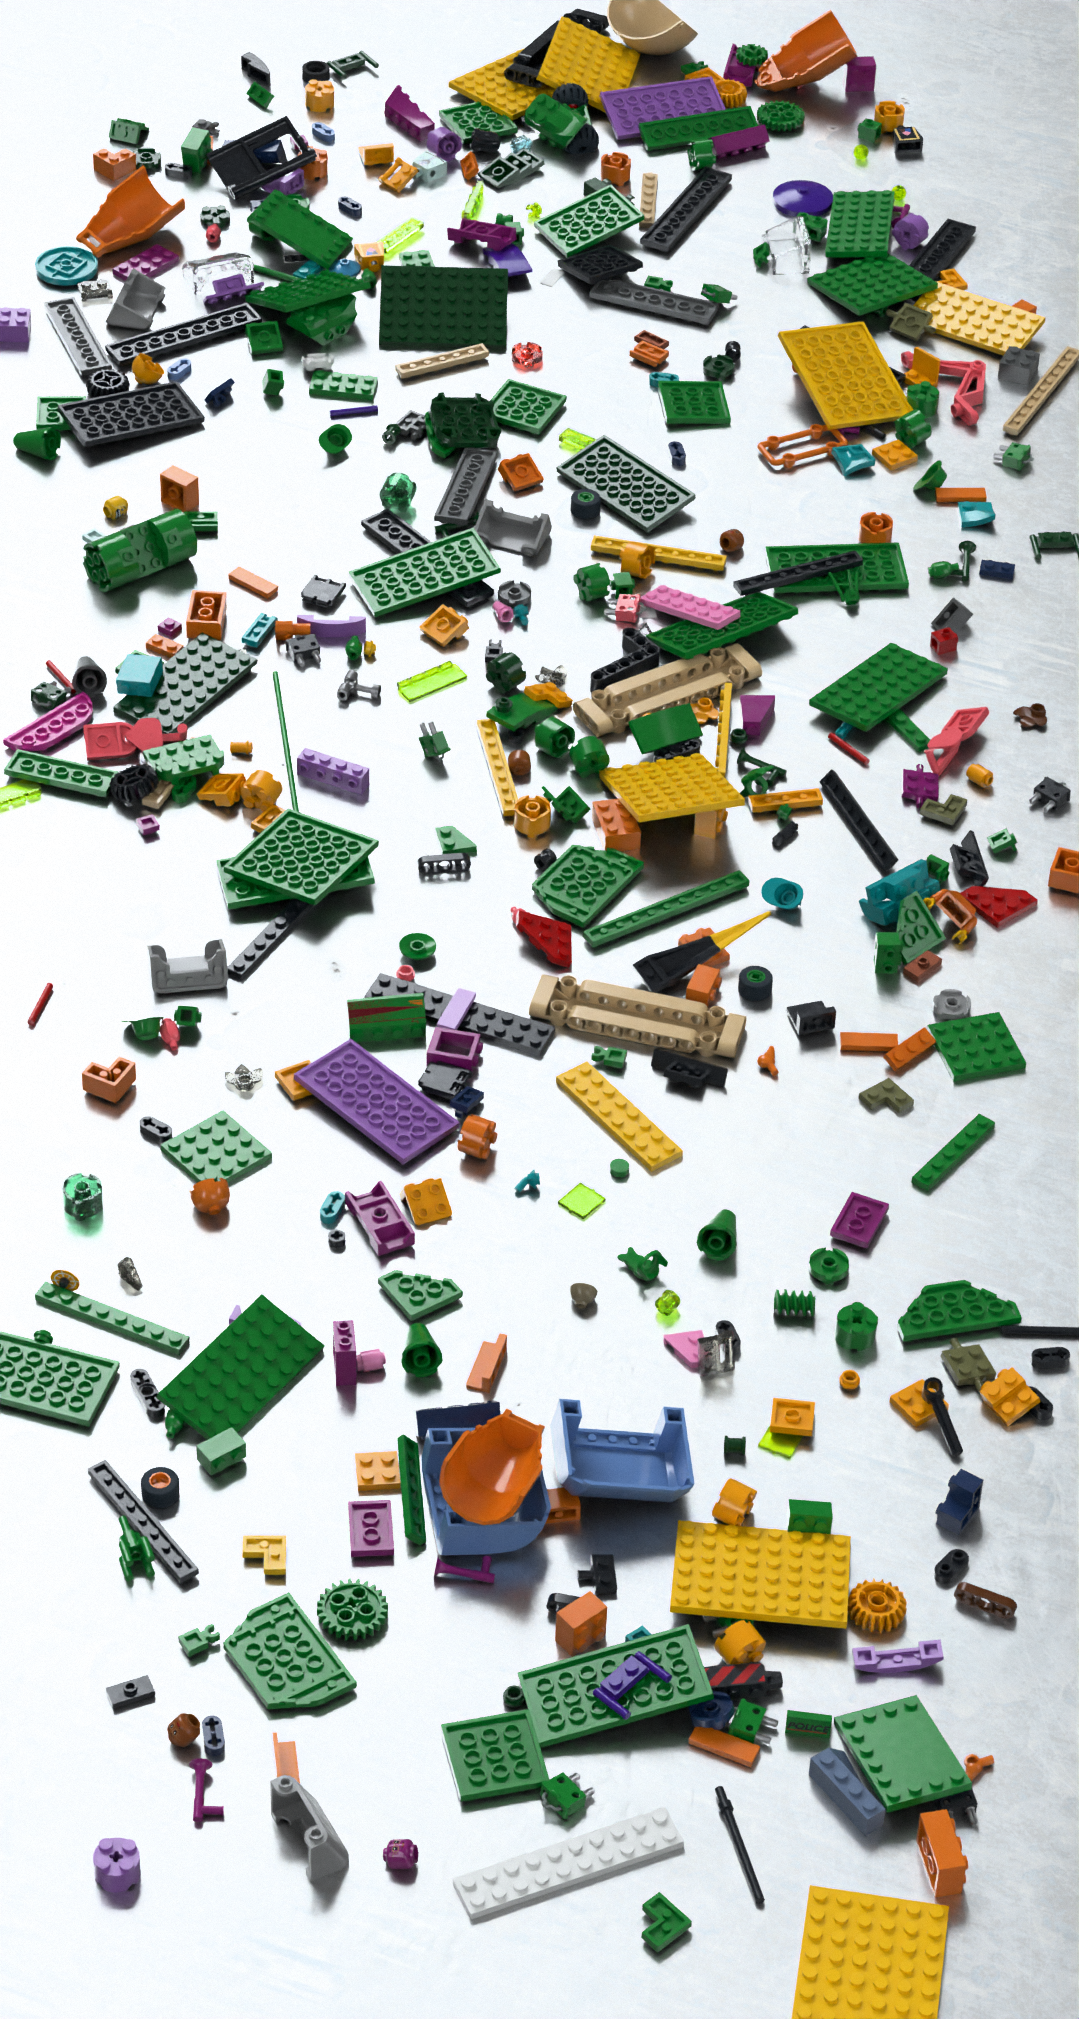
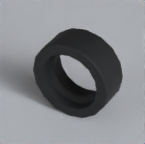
(315, 70)

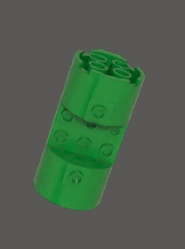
(140, 550)

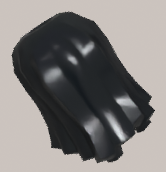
(485, 141)

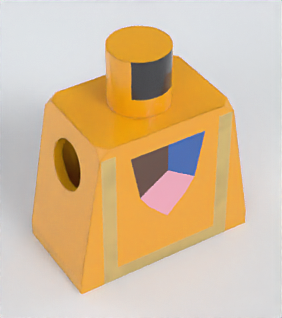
(369, 255)

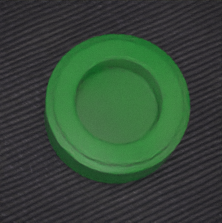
(619, 1167)

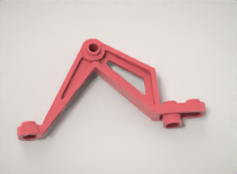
(962, 400)

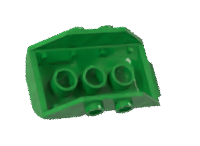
(553, 121)
(325, 319)

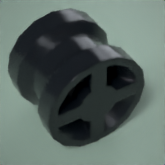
(735, 355)
(545, 859)

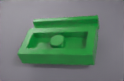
(203, 520)

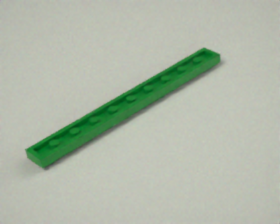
(666, 908)

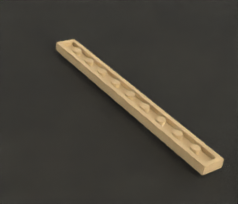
(1041, 391)

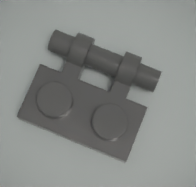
(409, 423)

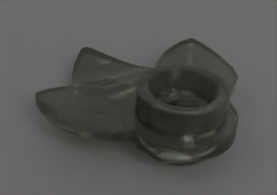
(554, 676)
(244, 1078)

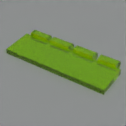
(431, 680)
(18, 791)

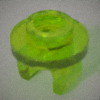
(860, 151)
(900, 192)
(535, 208)

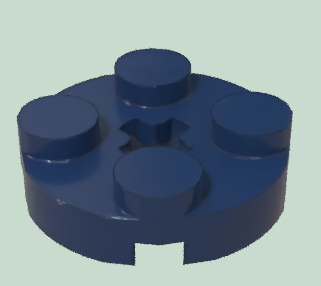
(713, 1712)

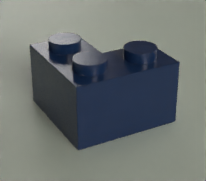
(960, 1502)

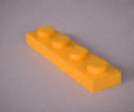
(795, 799)

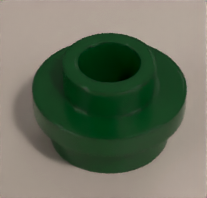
(503, 704)
(738, 736)
(513, 1691)

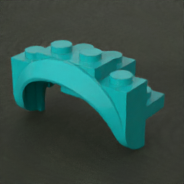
(897, 887)

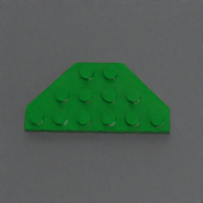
(955, 1309)

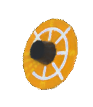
(65, 1279)

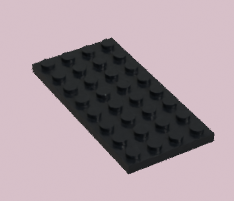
(131, 413)

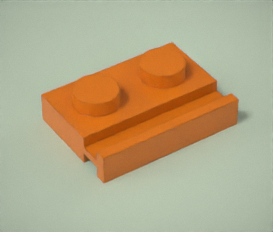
(649, 353)

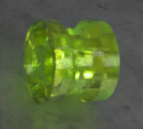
(667, 1302)

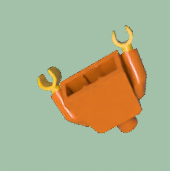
(957, 909)

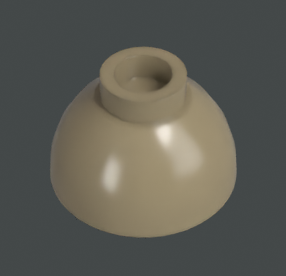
(582, 1294)

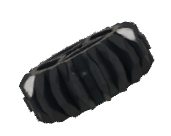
(106, 383)
(134, 783)

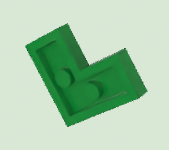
(668, 1922)

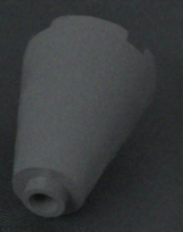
(89, 677)

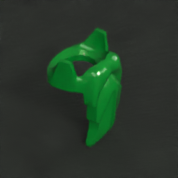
(756, 776)
(641, 1266)

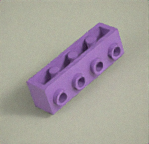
(333, 771)

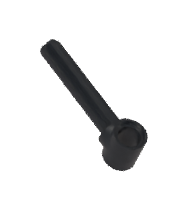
(941, 1413)

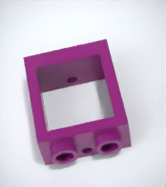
(454, 1038)
(344, 1353)

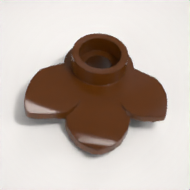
(1031, 715)

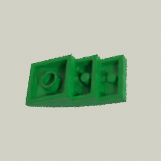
(523, 712)
(665, 728)

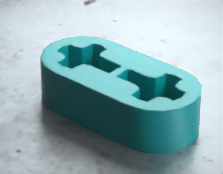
(654, 377)
(328, 1205)

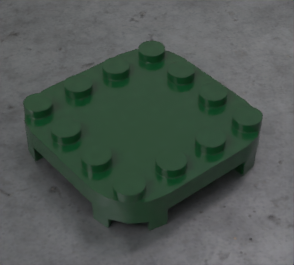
(464, 421)

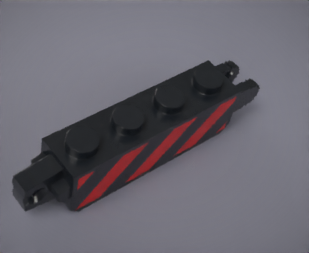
(743, 1680)

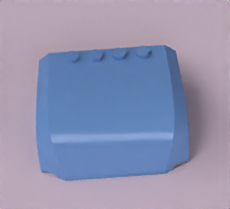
(622, 1462)
(462, 1537)

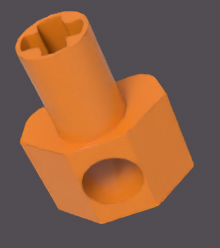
(286, 629)

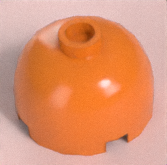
(210, 1195)

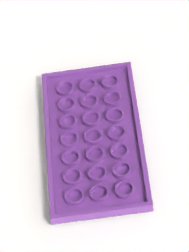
(658, 102)
(376, 1101)

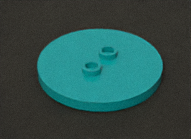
(66, 265)

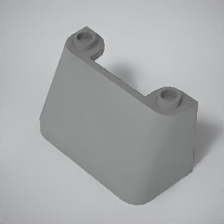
(136, 302)
(512, 530)
(188, 972)
(295, 1804)

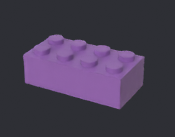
(15, 324)

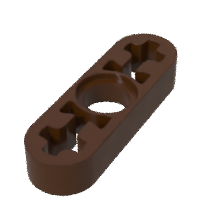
(965, 1594)

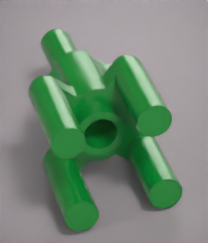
(133, 1549)

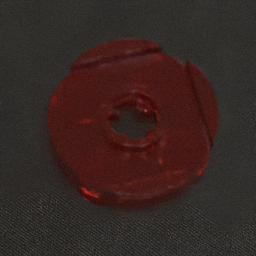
(527, 354)

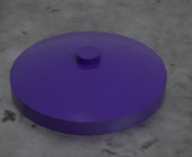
(802, 197)

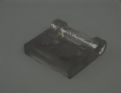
(94, 289)
(709, 1354)

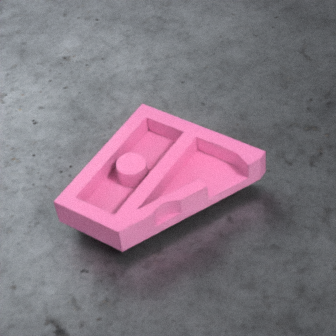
(685, 1345)

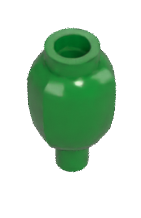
(370, 276)
(942, 569)
(353, 648)
(173, 1423)

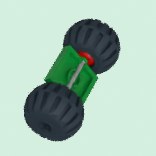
(576, 98)

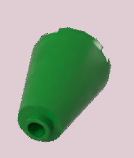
(39, 442)
(719, 1236)
(420, 1352)

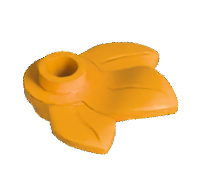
(704, 710)

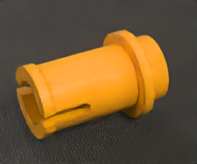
(241, 747)

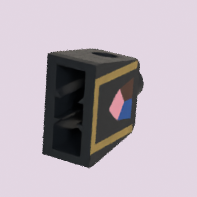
(906, 140)

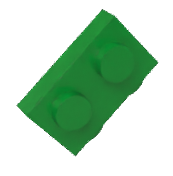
(569, 803)

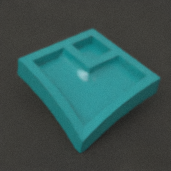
(852, 458)
(975, 513)

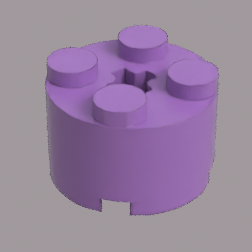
(444, 143)
(910, 231)
(116, 1864)

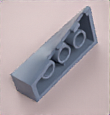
(841, 1783)

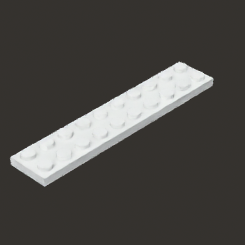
(567, 1862)

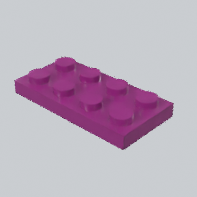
(147, 262)

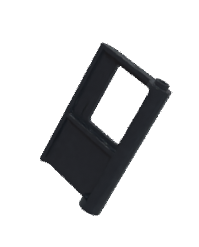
(242, 170)

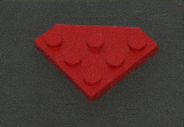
(999, 904)
(548, 935)

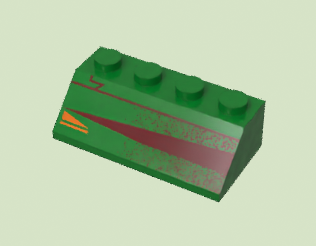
(386, 1017)

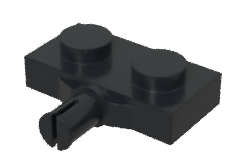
(601, 1574)

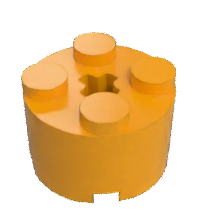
(319, 95)
(889, 115)
(637, 559)
(261, 790)
(532, 815)
(734, 1502)
(740, 1644)

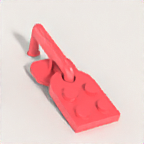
(958, 728)
(109, 741)

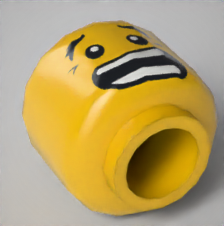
(115, 507)

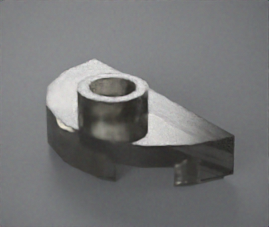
(129, 1273)

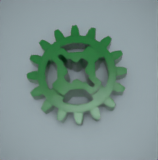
(751, 54)

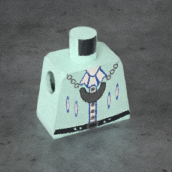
(429, 166)

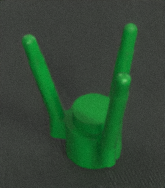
(851, 595)

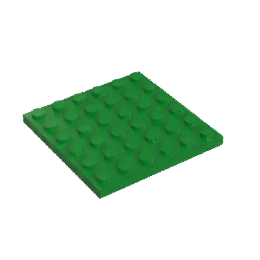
(872, 283)
(307, 291)
(301, 856)

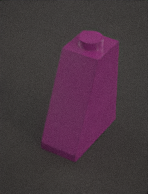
(755, 712)

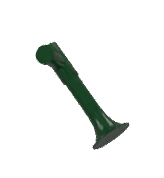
(444, 528)
(965, 547)
(775, 771)

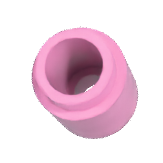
(370, 1360)

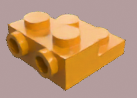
(444, 625)
(223, 788)
(1009, 1396)

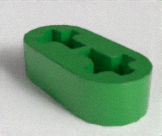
(184, 789)

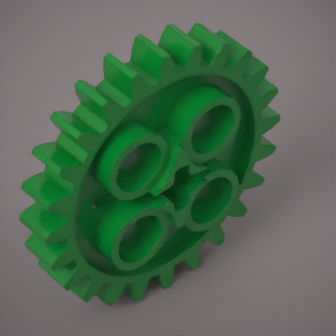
(780, 115)
(352, 1609)

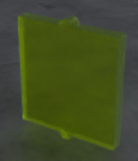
(581, 1200)
(780, 1443)

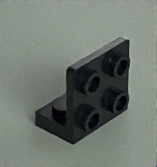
(812, 1017)

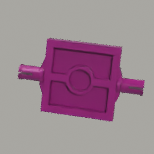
(919, 785)

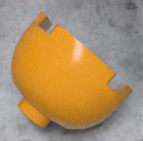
(145, 370)

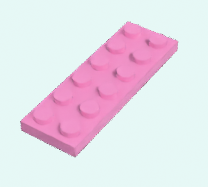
(690, 607)

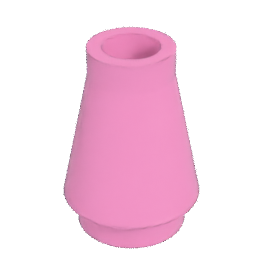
(503, 611)

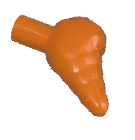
(768, 1060)
(974, 1765)

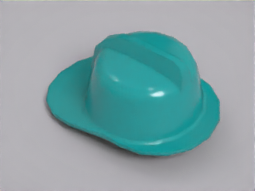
(782, 893)

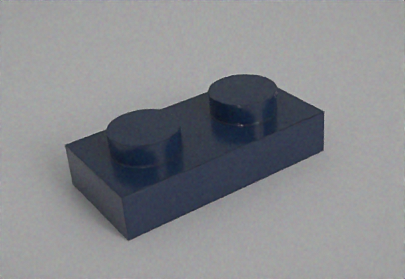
(997, 569)

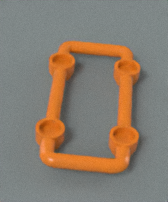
(789, 459)

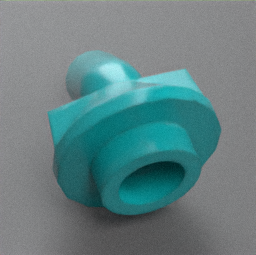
(520, 612)
(532, 1179)

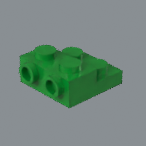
(264, 337)

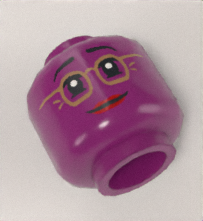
(400, 1854)

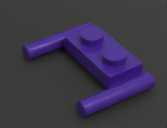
(624, 1679)

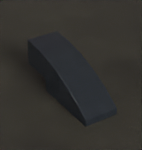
(256, 68)

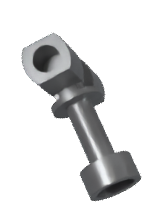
(351, 685)

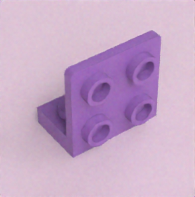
(287, 184)

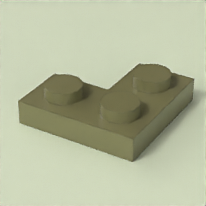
(946, 812)
(887, 1092)

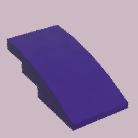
(509, 258)

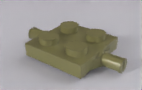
(911, 321)
(968, 1364)

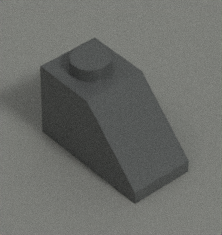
(953, 616)

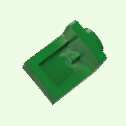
(938, 868)

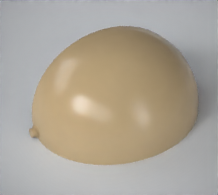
(649, 26)

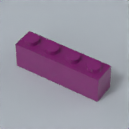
(408, 114)
(739, 141)

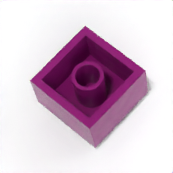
(859, 74)

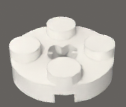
(317, 360)

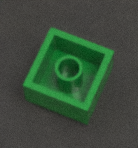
(195, 148)

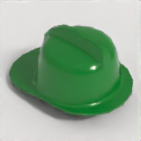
(335, 438)
(933, 477)
(146, 1028)

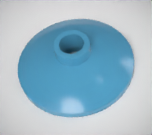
(345, 266)

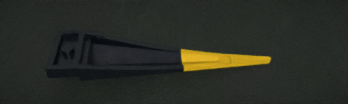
(673, 964)

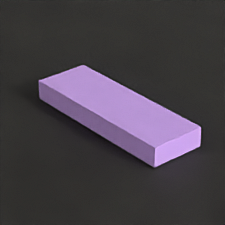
(456, 1009)

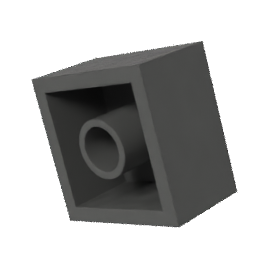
(1018, 365)

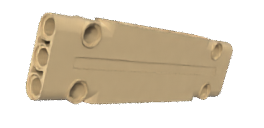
(666, 687)
(637, 1016)

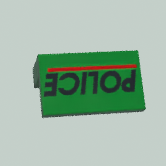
(808, 1724)

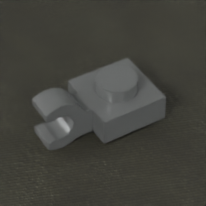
(207, 125)

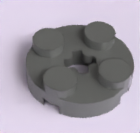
(514, 593)

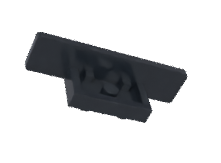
(969, 860)
(688, 1069)

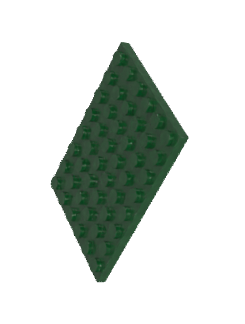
(443, 306)

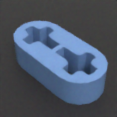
(323, 132)
(179, 369)

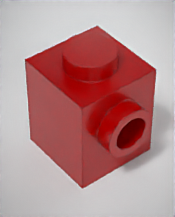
(943, 641)

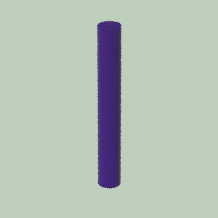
(356, 410)

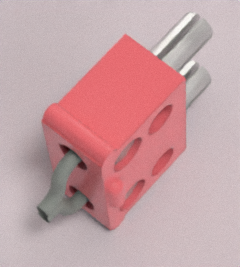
(626, 607)

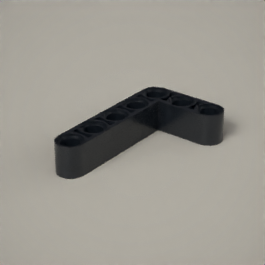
(641, 658)

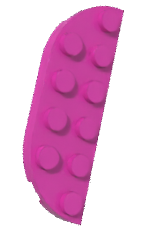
(53, 725)

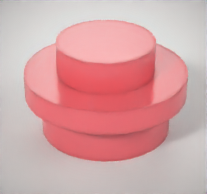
(405, 972)

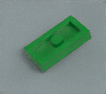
(260, 94)

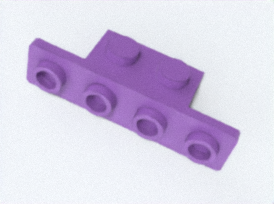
(230, 286)

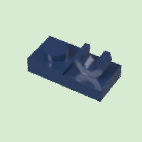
(219, 392)
(466, 1101)

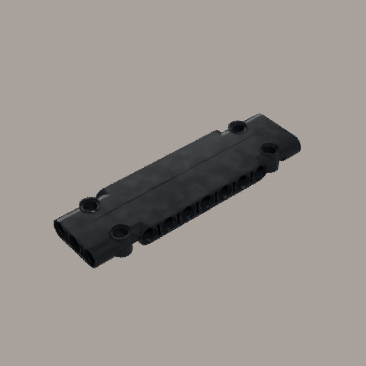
(529, 60)

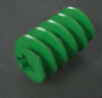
(794, 1302)

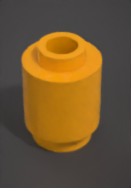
(980, 775)

